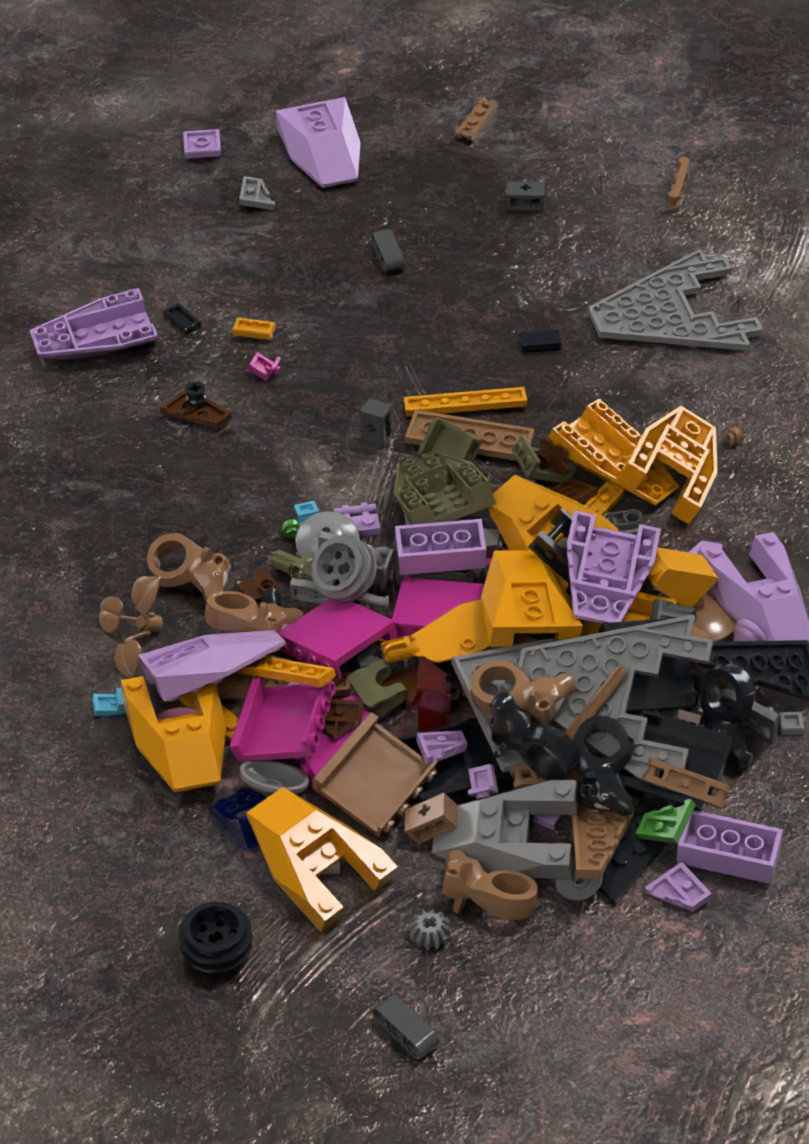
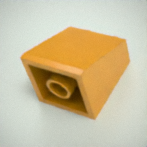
(682, 575)

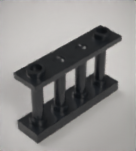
(549, 550)

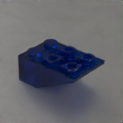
(232, 815)

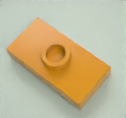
(254, 328)

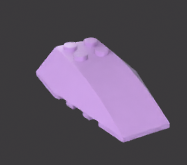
(607, 567)

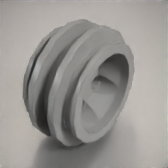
(354, 574)

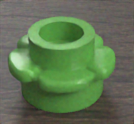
(290, 528)

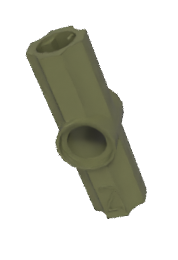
(294, 566)

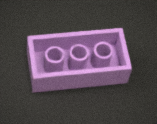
(440, 546)
(730, 846)

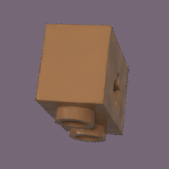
(431, 818)

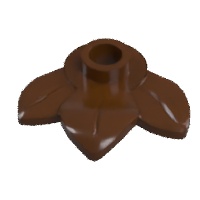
(553, 456)
(260, 582)

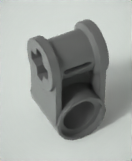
(625, 519)

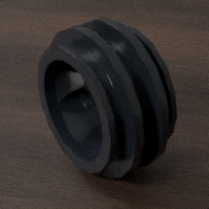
(212, 927)

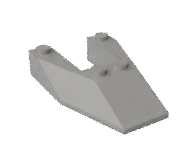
(498, 831)

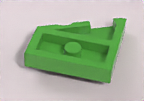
(666, 823)

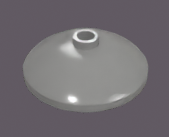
(310, 530)
(270, 776)

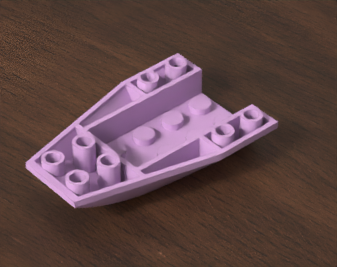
(96, 328)

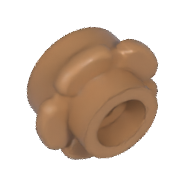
(734, 436)

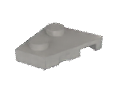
(255, 194)

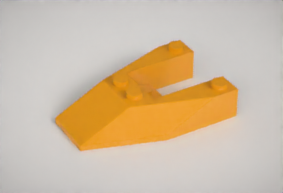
(686, 446)
(527, 509)
(180, 748)
(304, 843)

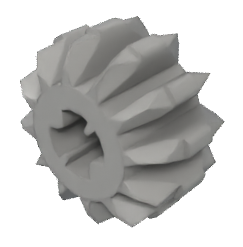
(430, 929)

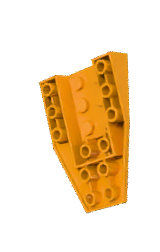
(603, 443)
(525, 598)

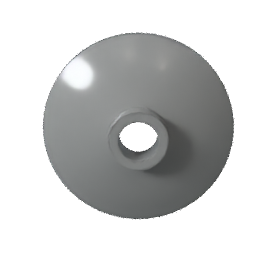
(574, 891)

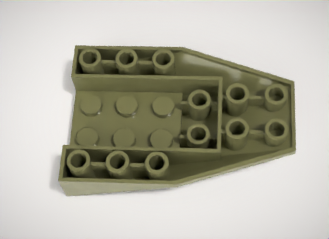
(440, 488)

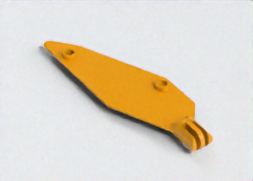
(451, 635)

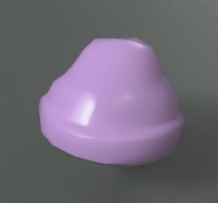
(748, 631)

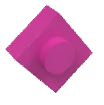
(263, 366)

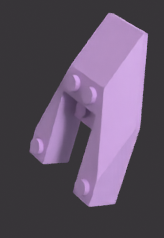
(770, 603)

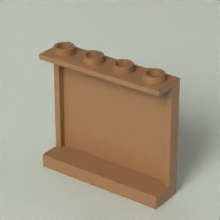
(373, 776)

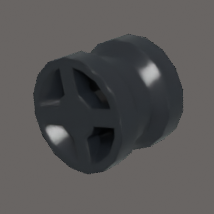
(195, 394)

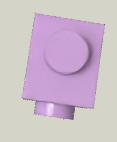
(482, 781)

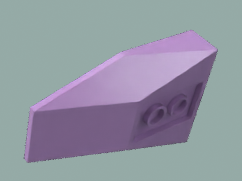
(322, 140)
(205, 660)

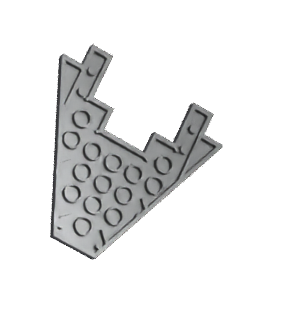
(660, 313)
(595, 657)

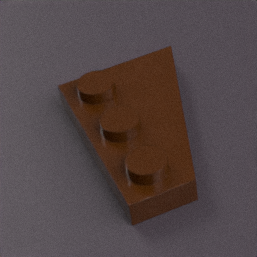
(207, 415)

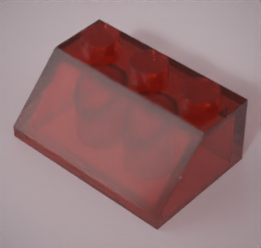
(432, 696)

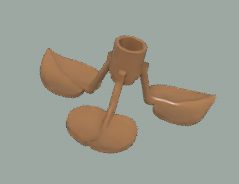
(144, 595)

